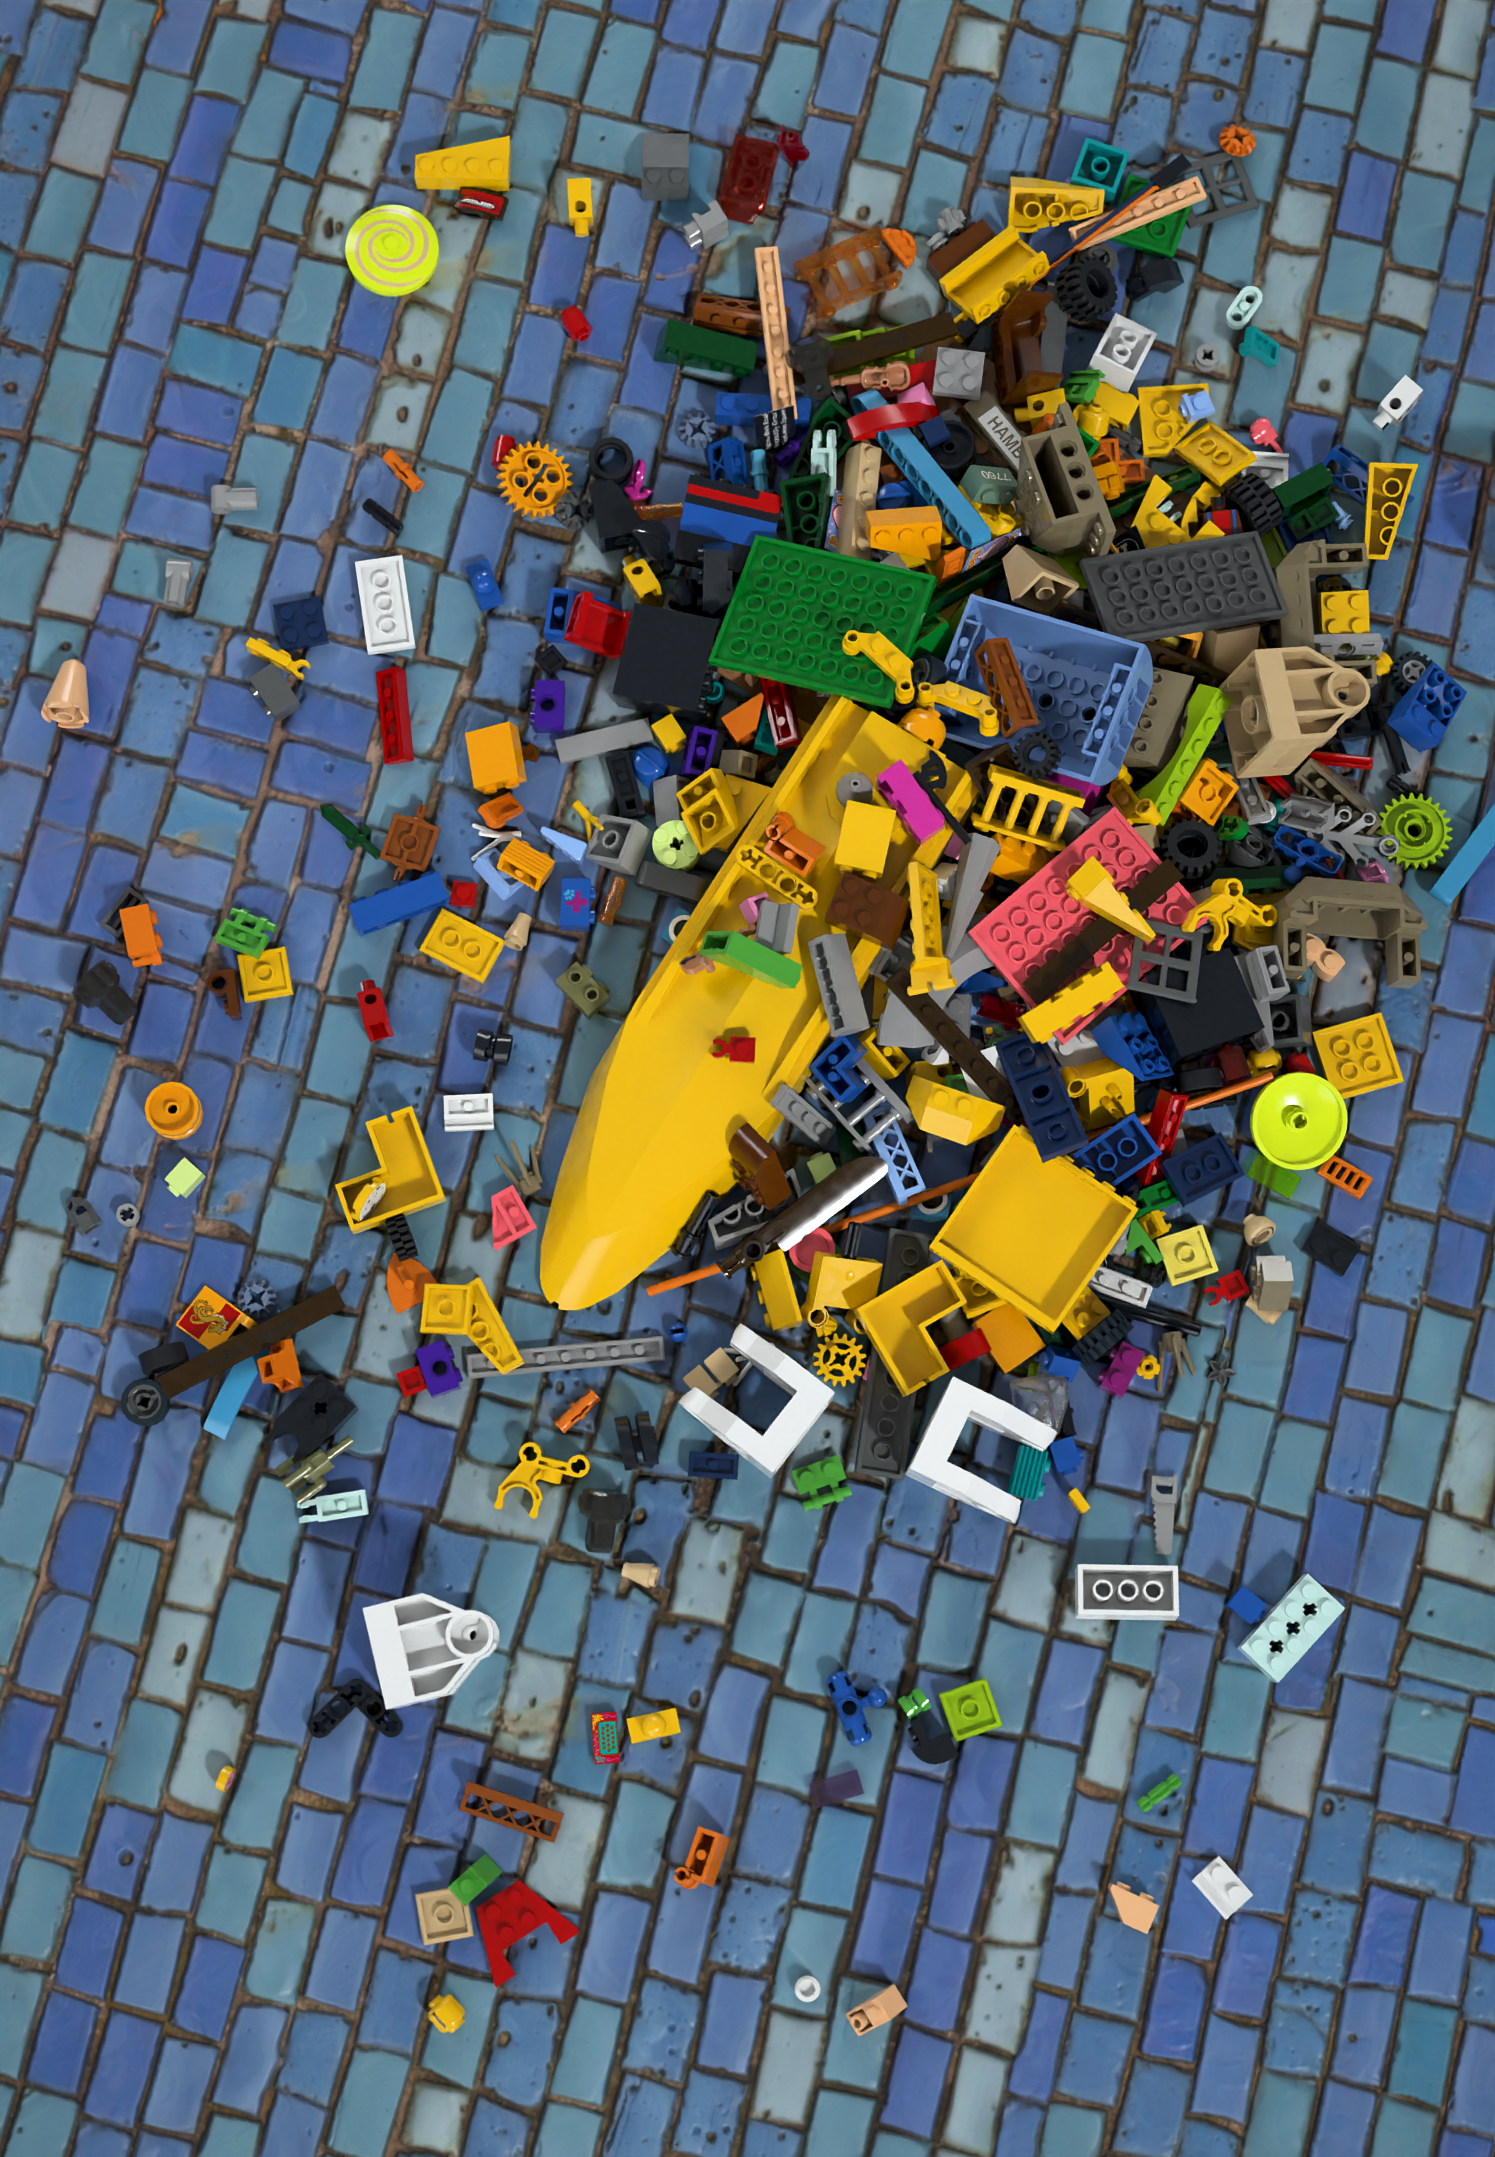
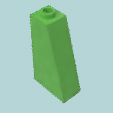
(750, 958)

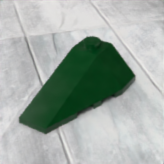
(828, 417)

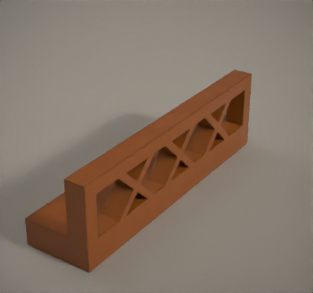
(729, 315)
(1008, 684)
(514, 1802)

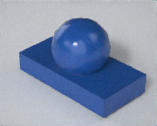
(484, 585)

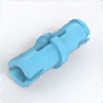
(759, 470)

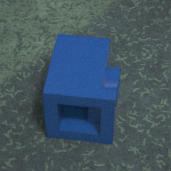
(1060, 1362)

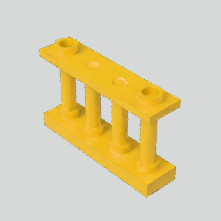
(1023, 786)

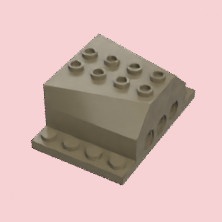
(1061, 492)
(1160, 724)

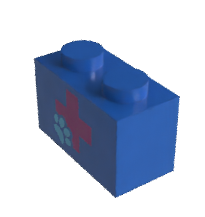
(576, 904)

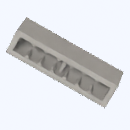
(838, 984)

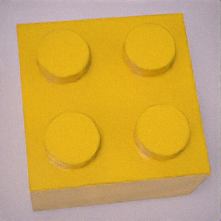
(1343, 612)

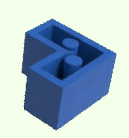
(836, 1069)

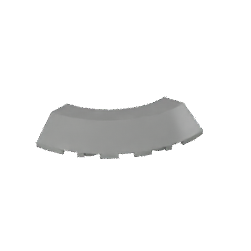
(899, 1026)

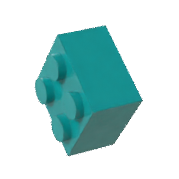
(1100, 168)

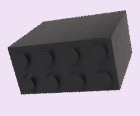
(667, 663)
(1218, 1018)

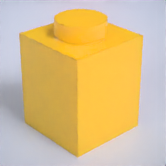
(669, 734)

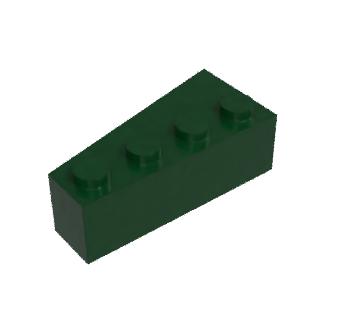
(705, 349)
(806, 509)

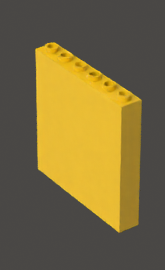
(1033, 1229)

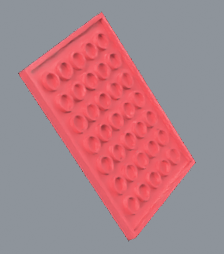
(1044, 919)

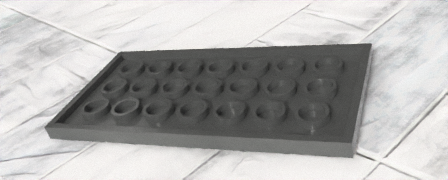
(1184, 588)

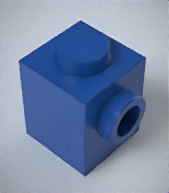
(1065, 1455)
(1246, 1605)

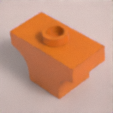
(281, 1367)

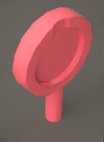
(803, 1252)

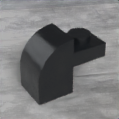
(1155, 276)
(931, 1751)

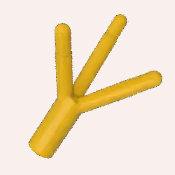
(587, 817)

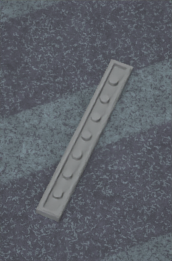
(574, 1357)

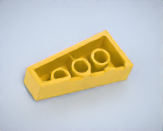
(474, 165)
(1385, 501)
(1070, 1002)

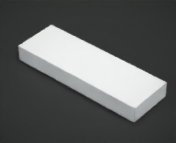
(1120, 1287)

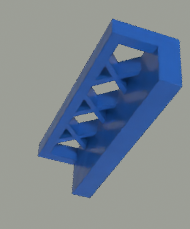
(731, 461)
(1356, 467)

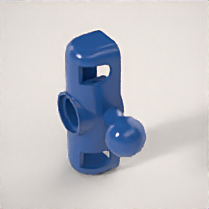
(1315, 860)
(876, 1697)

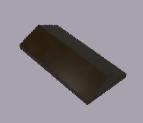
(1003, 756)

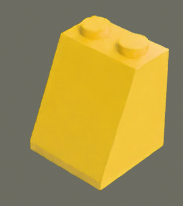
(864, 839)

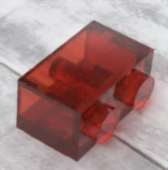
(1231, 1064)

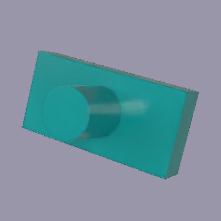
(1260, 346)
(764, 737)

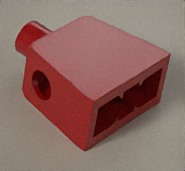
(374, 1011)

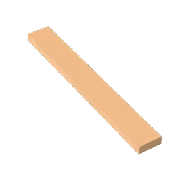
(774, 327)

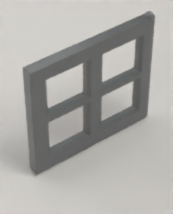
(1214, 189)
(1165, 961)

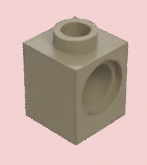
(738, 763)

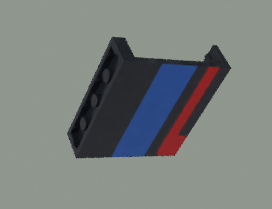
(724, 514)

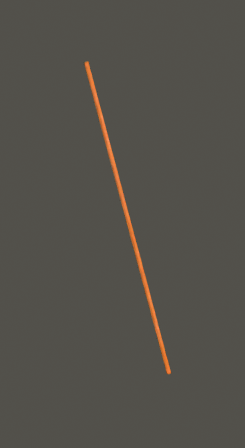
(954, 1185)

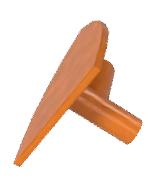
(406, 1282)

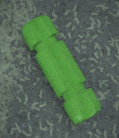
(1159, 1792)

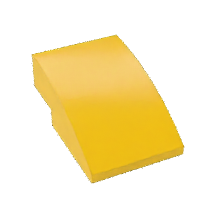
(708, 809)

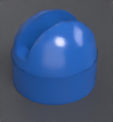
(678, 1337)

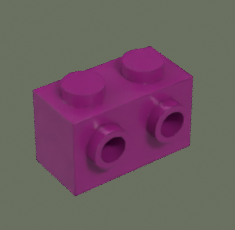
(1120, 1370)

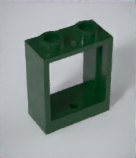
(1304, 490)

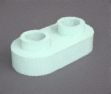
(1242, 308)

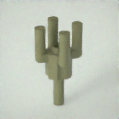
(312, 1468)

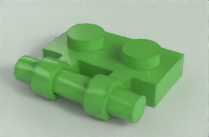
(244, 939)
(818, 1476)

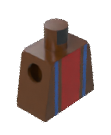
(1225, 520)

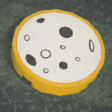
(368, 1199)

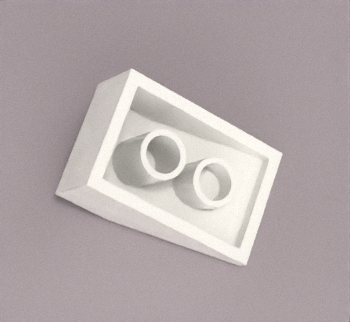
(1122, 352)

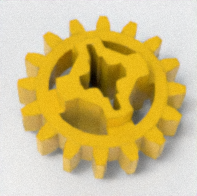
(833, 1350)

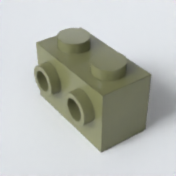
(583, 989)

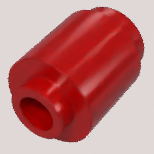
(576, 323)
(501, 448)
(1299, 1063)

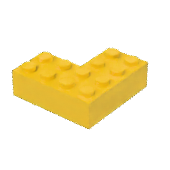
(404, 1167)
(898, 1324)

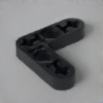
(361, 1703)

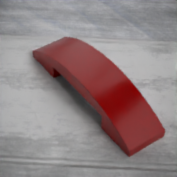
(888, 418)

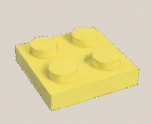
(1186, 1255)

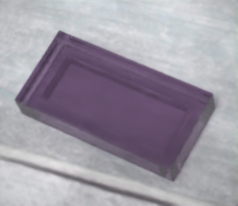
(836, 1788)

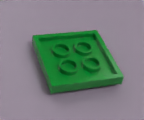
(1158, 236)

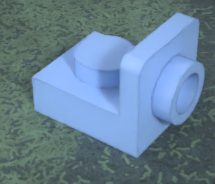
(1195, 406)

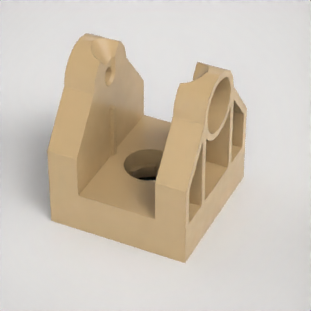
(1286, 708)

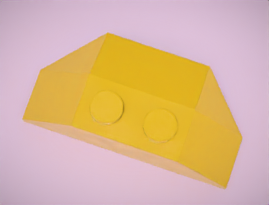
(952, 1112)

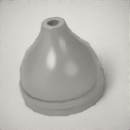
(854, 787)

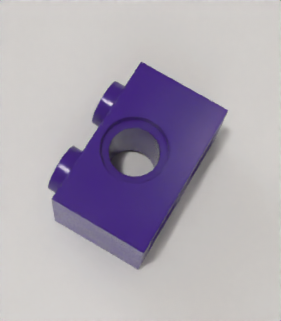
(552, 692)
(698, 752)
(428, 1358)

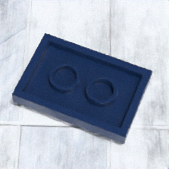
(1201, 1169)

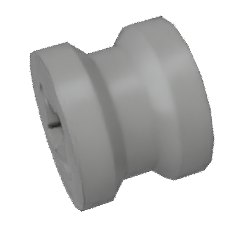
(1206, 363)

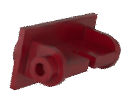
(791, 146)
(1005, 1012)

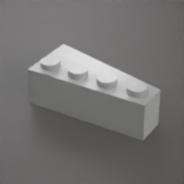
(747, 1217)

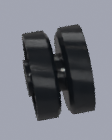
(956, 453)
(637, 1440)

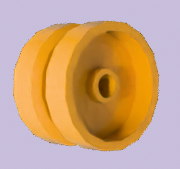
(164, 1100)

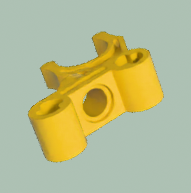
(1228, 905)
(542, 1468)

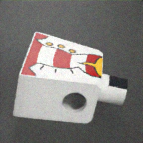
(1403, 397)

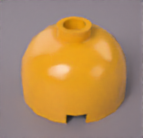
(925, 726)

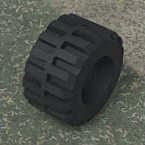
(1086, 289)
(1255, 503)
(1193, 834)

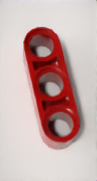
(965, 1349)

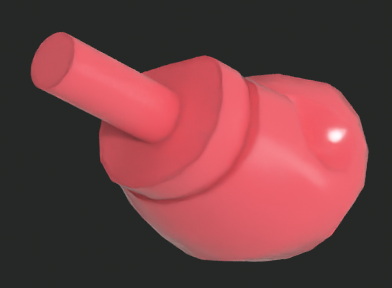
(1264, 433)

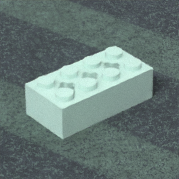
(1292, 1645)

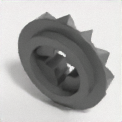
(1099, 251)
(564, 510)

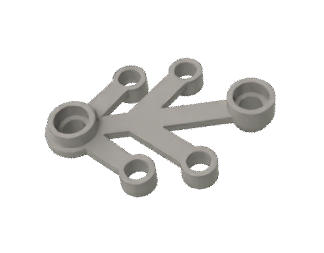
(1347, 837)

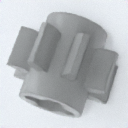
(951, 221)

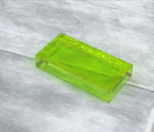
(1273, 1176)

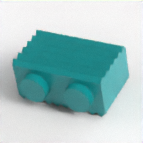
(1028, 1473)

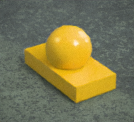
(653, 1725)

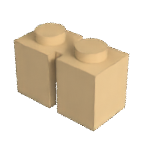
(720, 1366)

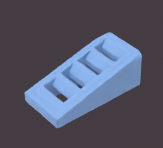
(567, 845)

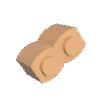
(1323, 961)

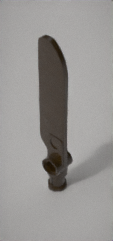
(808, 1211)

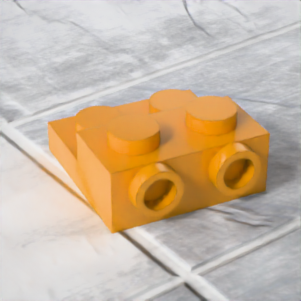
(1208, 791)

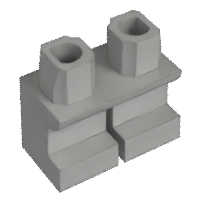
(706, 228)

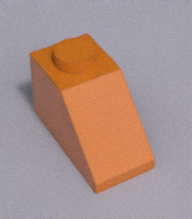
(744, 721)

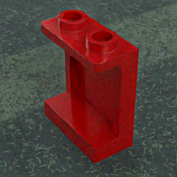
(597, 626)

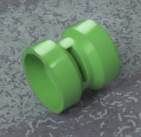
(909, 1706)

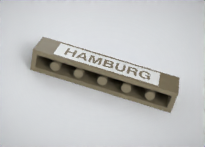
(995, 429)

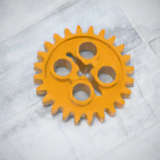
(517, 467)

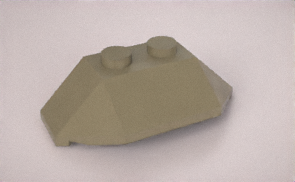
(1326, 784)

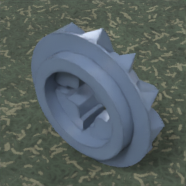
(699, 440)
(256, 1310)

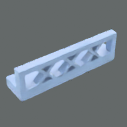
(882, 1149)

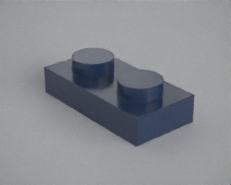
(713, 1465)

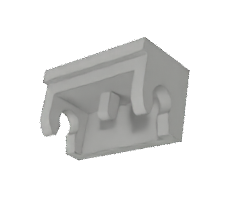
(1307, 813)
(890, 961)

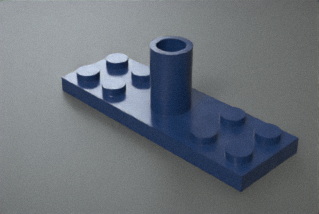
(1041, 1096)

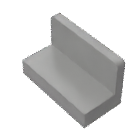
(665, 798)
(777, 926)

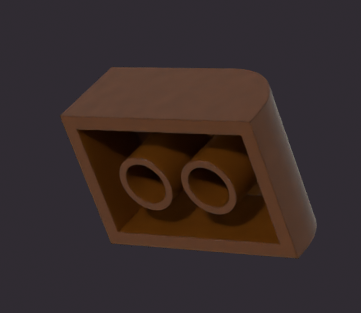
(868, 911)
(758, 1167)

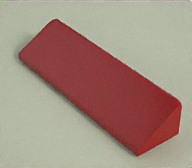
(919, 373)
(781, 713)
(394, 716)
(1163, 1130)

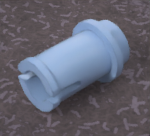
(1344, 521)

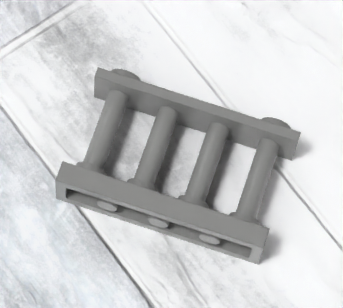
(882, 1094)

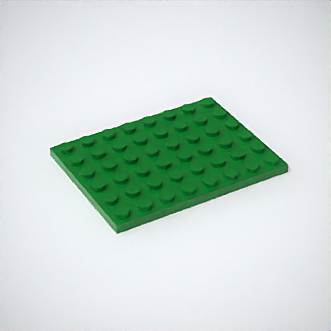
(800, 605)

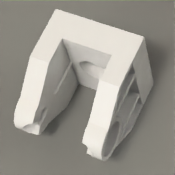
(808, 1402)
(956, 1405)
(426, 1647)

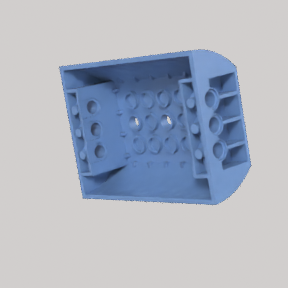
(1058, 660)

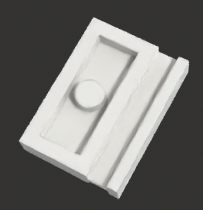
(1269, 467)
(468, 1112)
(1222, 1887)

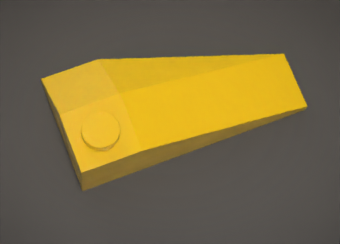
(1046, 203)
(1095, 891)

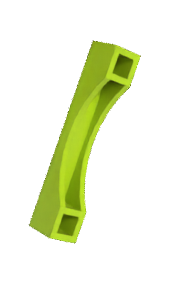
(1204, 716)

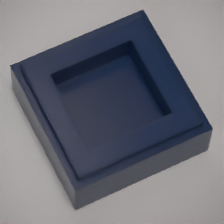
(935, 431)

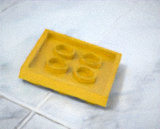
(1358, 1056)

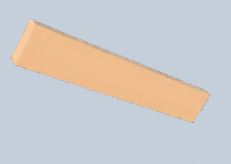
(1148, 210)

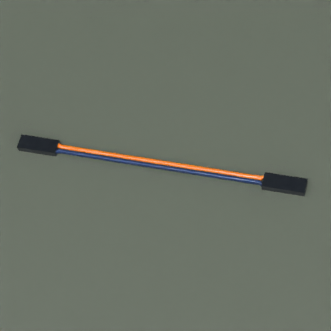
(1159, 180)

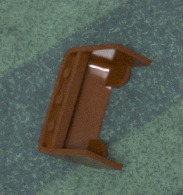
(1018, 348)

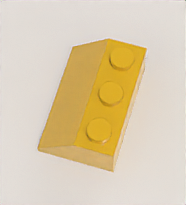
(776, 1292)

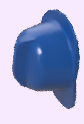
(899, 495)
(652, 764)

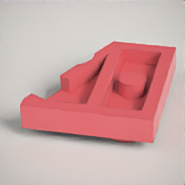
(509, 1218)

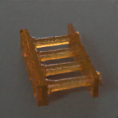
(847, 250)

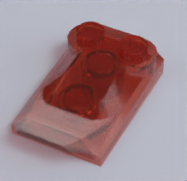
(748, 178)

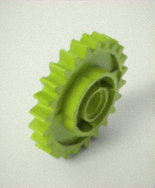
(1428, 822)

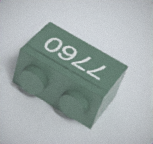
(989, 485)

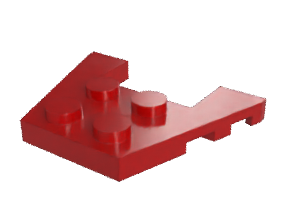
(511, 1917)

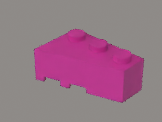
(910, 801)

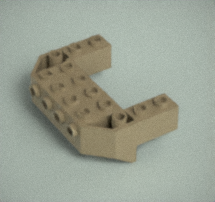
(1298, 589)
(1351, 911)

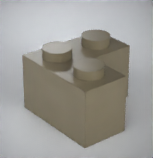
(1272, 1282)

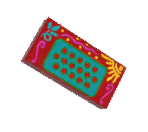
(605, 1738)

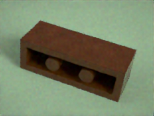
(959, 249)

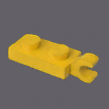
(279, 658)

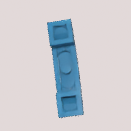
(232, 1395)

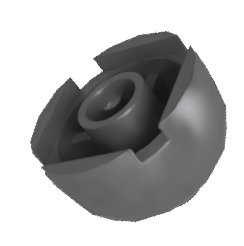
(1250, 851)

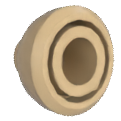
(1258, 1229)

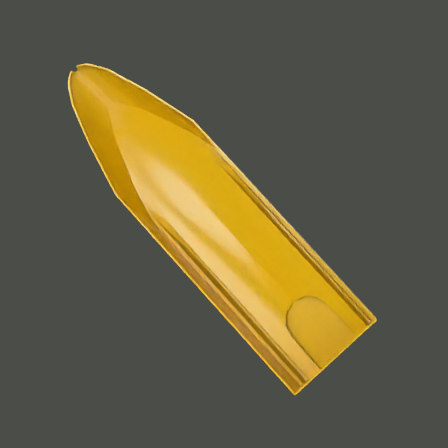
(658, 1101)

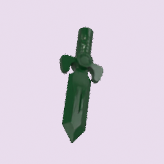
(349, 830)

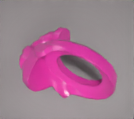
(636, 481)

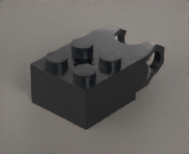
(311, 1428)

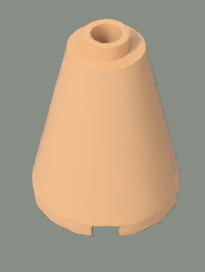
(68, 697)

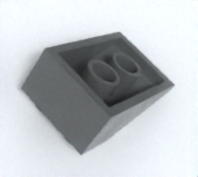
(665, 167)
(1289, 1023)

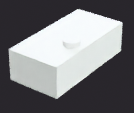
(1126, 1592)

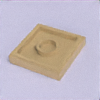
(443, 1917)

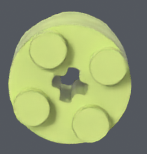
(666, 855)

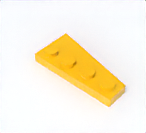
(490, 1331)

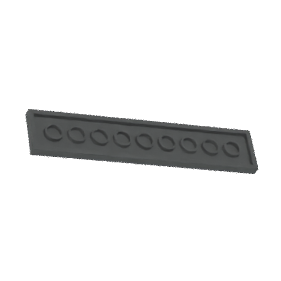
(885, 1412)

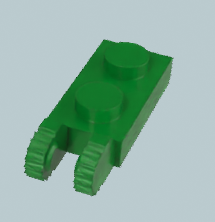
(1156, 1198)

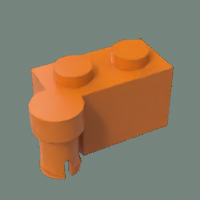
(792, 845)
(141, 936)
(703, 1859)

